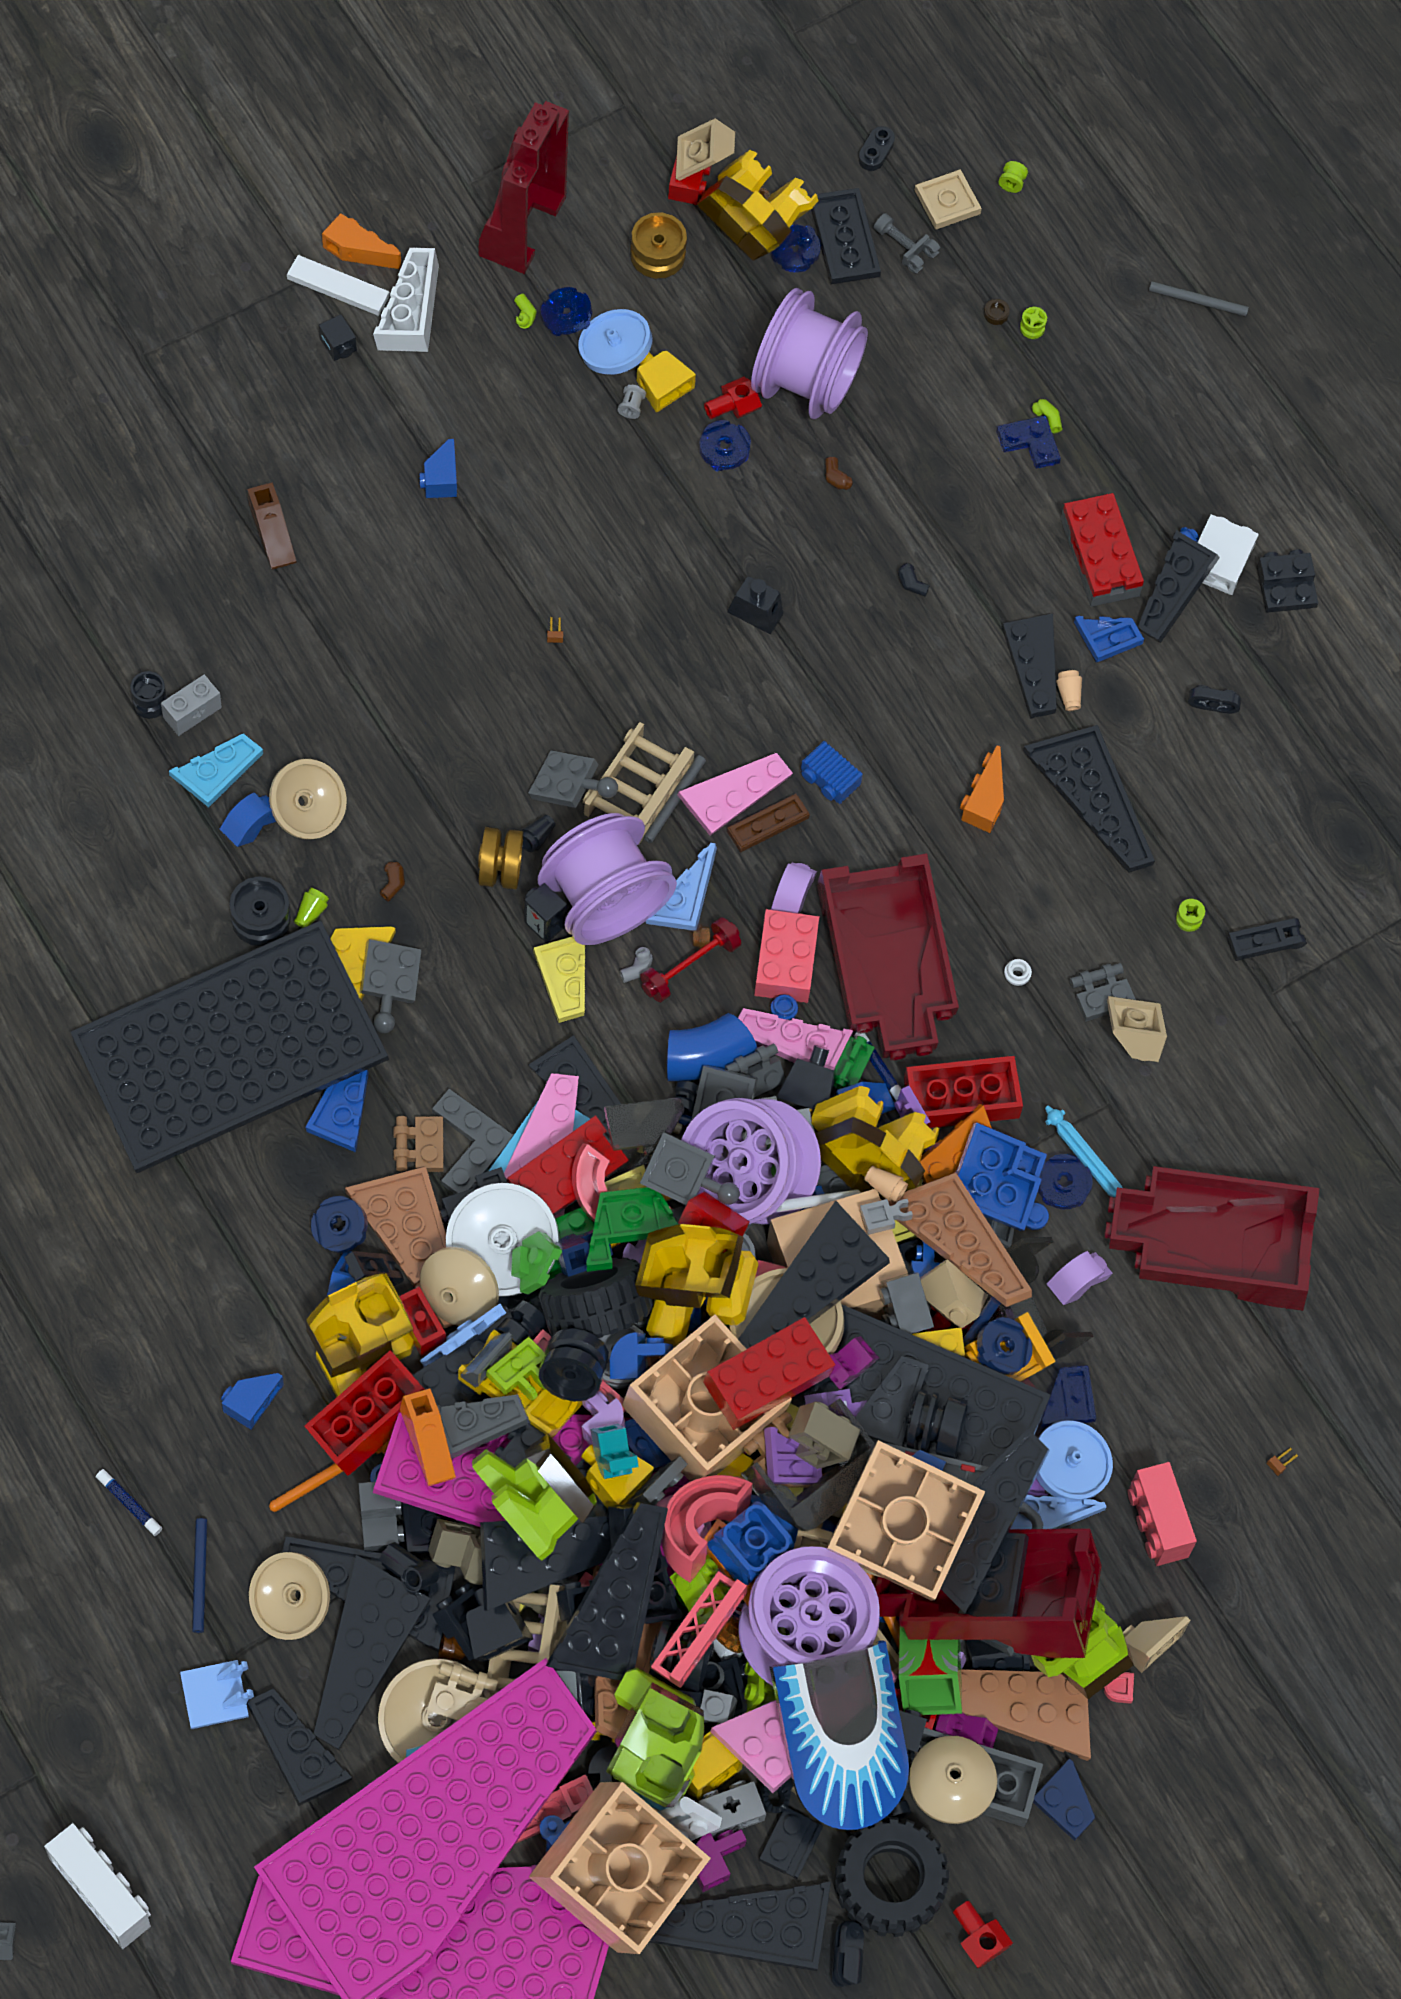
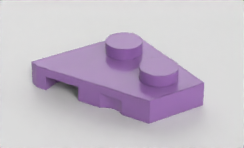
(783, 1464)

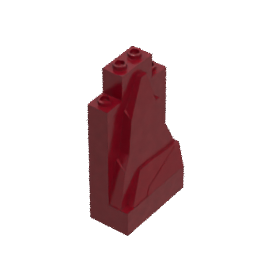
(530, 179)
(890, 953)
(1219, 1234)
(1052, 1609)

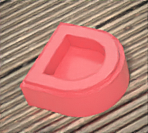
(1121, 1688)

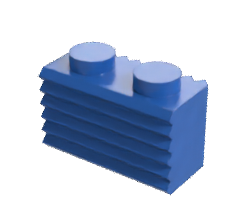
(831, 773)

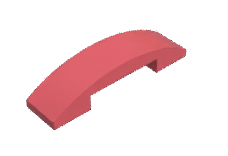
(561, 1803)

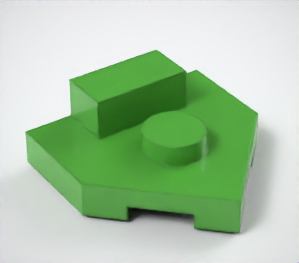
(533, 1261)

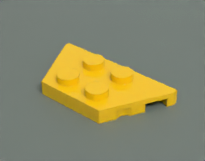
(351, 947)

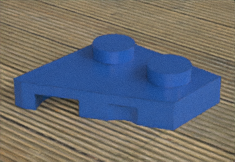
(1108, 635)

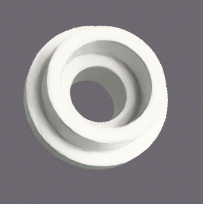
(1017, 965)

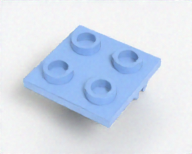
(215, 1693)

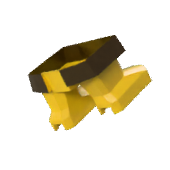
(745, 214)
(854, 1144)
(684, 1268)
(370, 1326)

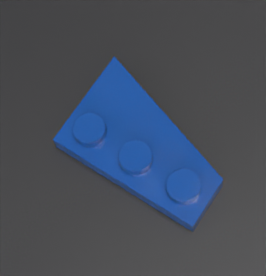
(340, 1112)

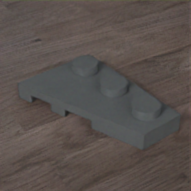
(481, 1422)

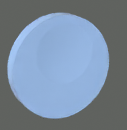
(615, 341)
(1077, 1461)

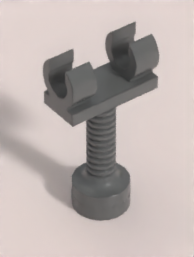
(910, 258)

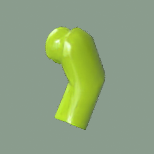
(527, 312)
(1052, 414)

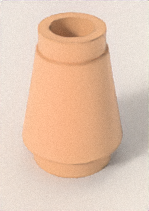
(1070, 688)
(887, 1184)

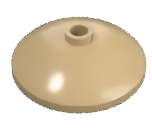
(322, 796)
(466, 1278)
(274, 1598)
(949, 1798)

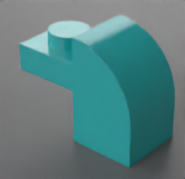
(612, 1451)

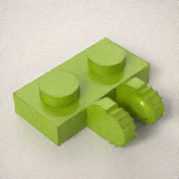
(516, 1367)

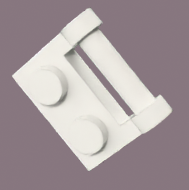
(691, 1818)

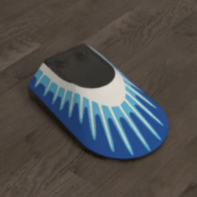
(843, 1735)

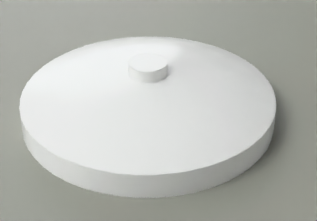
(495, 1223)

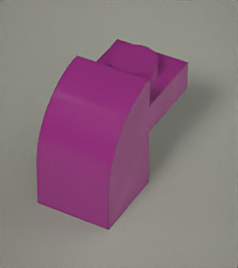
(852, 1361)
(970, 1727)
(715, 1870)

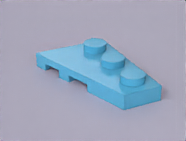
(215, 772)

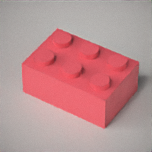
(786, 955)
(1162, 1514)

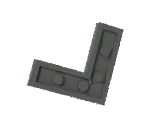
(487, 1138)

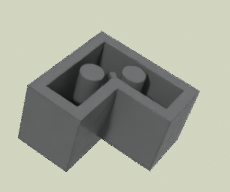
(906, 1303)
(379, 1519)

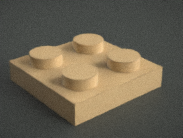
(948, 199)

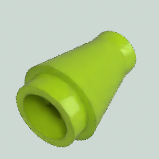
(311, 907)

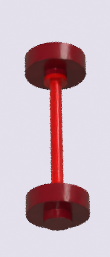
(656, 984)

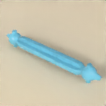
(1082, 1151)

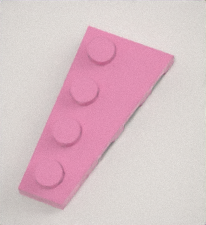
(729, 794)
(794, 1037)

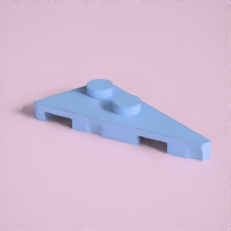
(686, 903)
(464, 1333)
(1057, 1512)

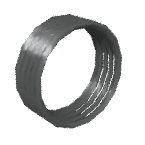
(720, 1681)

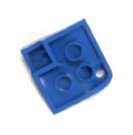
(1001, 1175)

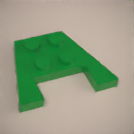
(625, 1218)

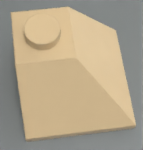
(703, 147)
(1138, 1027)
(953, 1294)
(1153, 1638)

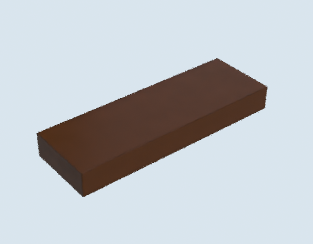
(768, 823)

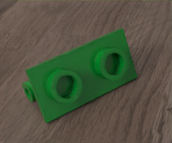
(852, 1062)

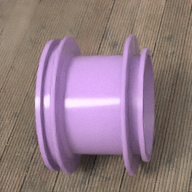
(809, 354)
(606, 878)
(792, 1151)
(793, 1578)

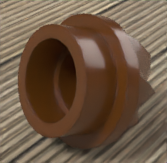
(450, 1649)

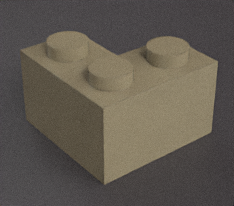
(822, 1435)
(458, 1546)

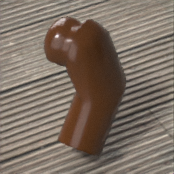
(836, 477)
(396, 880)

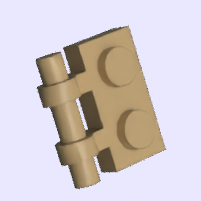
(454, 1702)

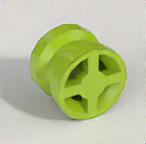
(1013, 176)
(1033, 316)
(1188, 921)

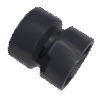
(147, 694)
(525, 1323)

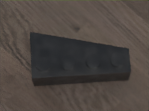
(662, 1597)

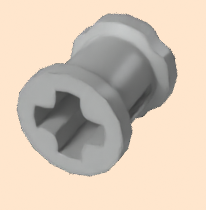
(631, 403)

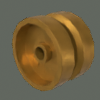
(658, 245)
(500, 858)

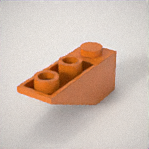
(355, 244)
(987, 798)
(427, 1436)

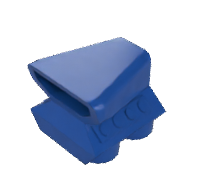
(750, 1543)

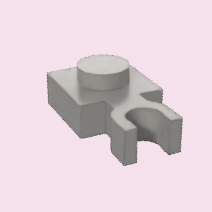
(880, 1216)

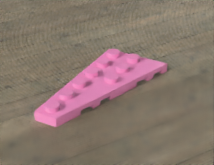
(548, 1123)
(759, 1743)

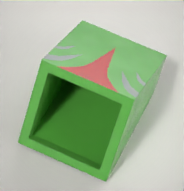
(930, 1675)

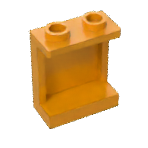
(1040, 1357)

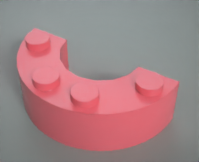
(589, 1178)
(690, 1507)

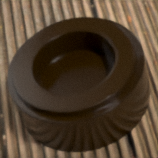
(996, 311)

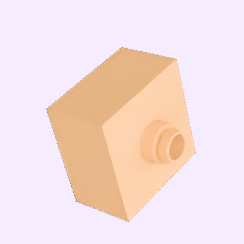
(791, 1232)
(680, 1411)
(905, 1520)
(619, 1867)

